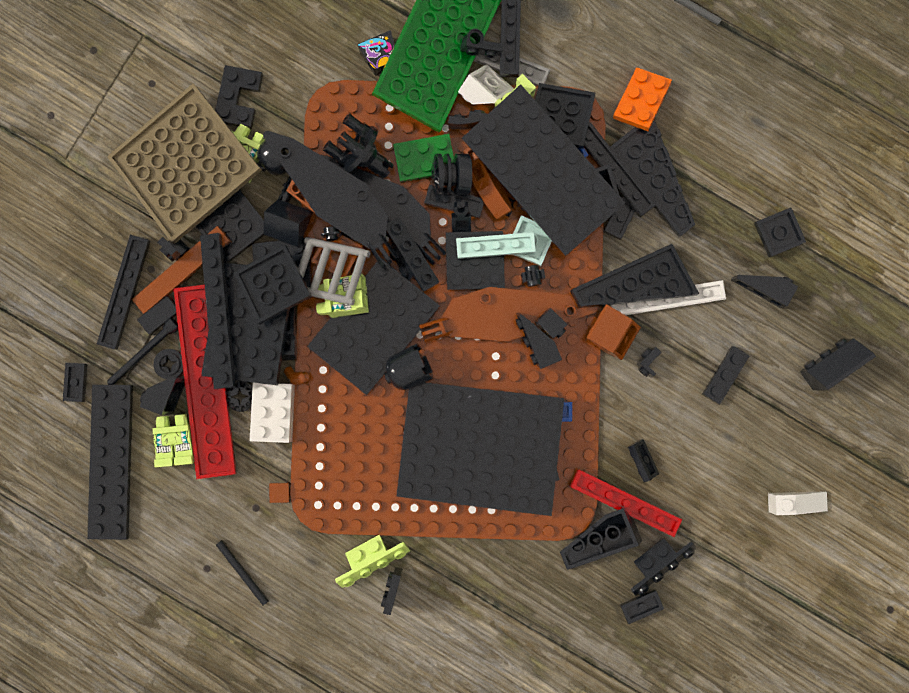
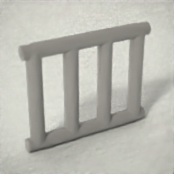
(345, 250)

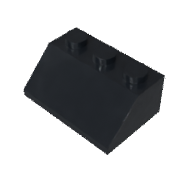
(836, 364)

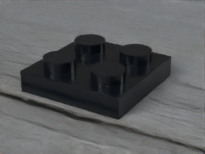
(780, 232)
(389, 596)

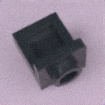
(649, 356)

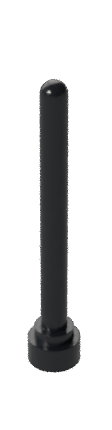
(170, 327)

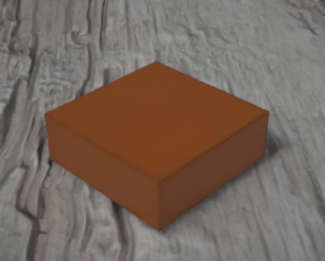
(279, 492)

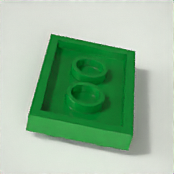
(416, 156)

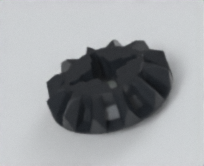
(162, 358)
(233, 403)

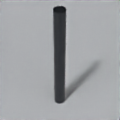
(242, 573)

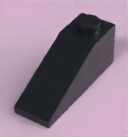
(773, 289)

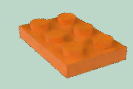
(642, 99)

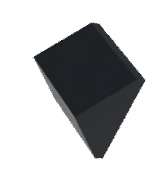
(286, 222)

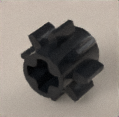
(533, 275)

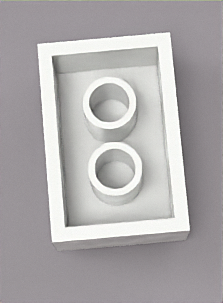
(272, 413)

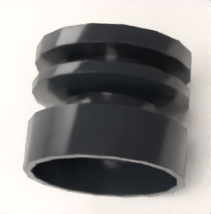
(455, 174)

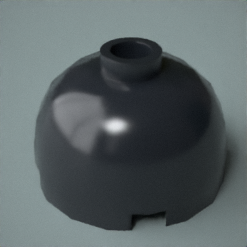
(269, 161)

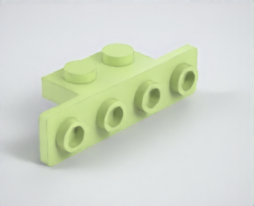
(368, 558)

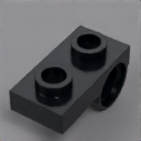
(482, 47)
(171, 250)

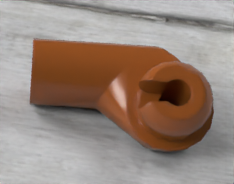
(296, 377)

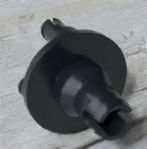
(360, 150)

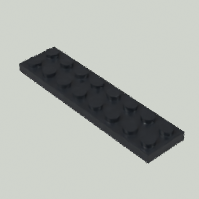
(110, 462)

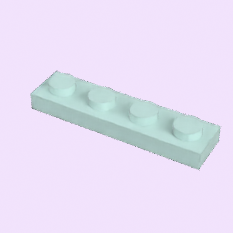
(495, 245)

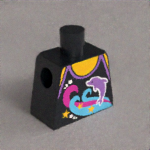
(377, 51)

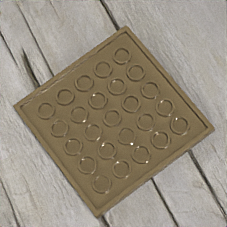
(184, 163)

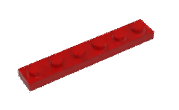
(619, 499)

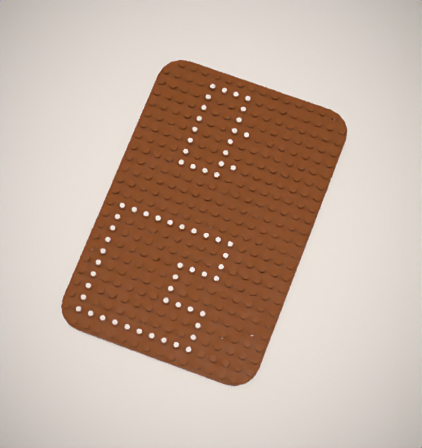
(353, 441)

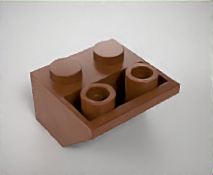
(613, 332)

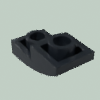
(460, 122)

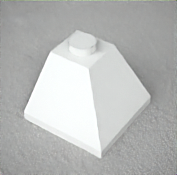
(484, 86)

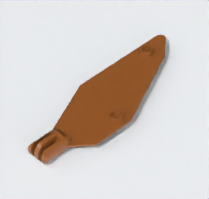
(493, 310)

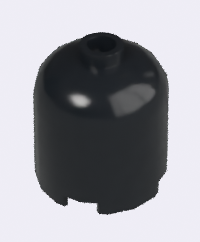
(408, 368)

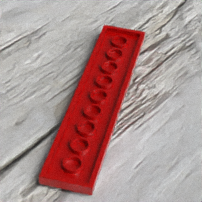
(206, 406)

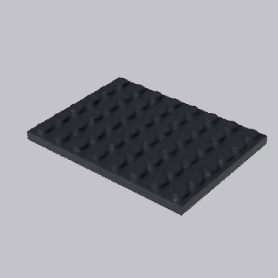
(481, 448)

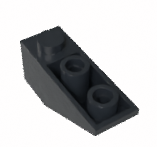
(542, 347)

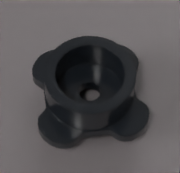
(331, 233)

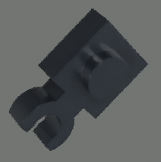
(461, 219)

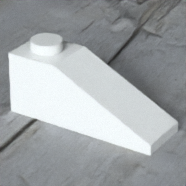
(797, 503)

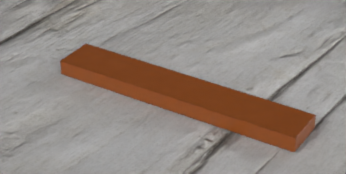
(174, 275)

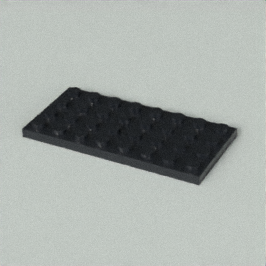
(543, 170)

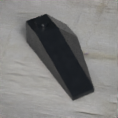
(606, 537)

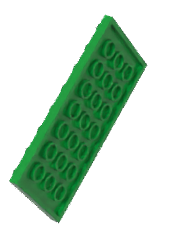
(427, 61)

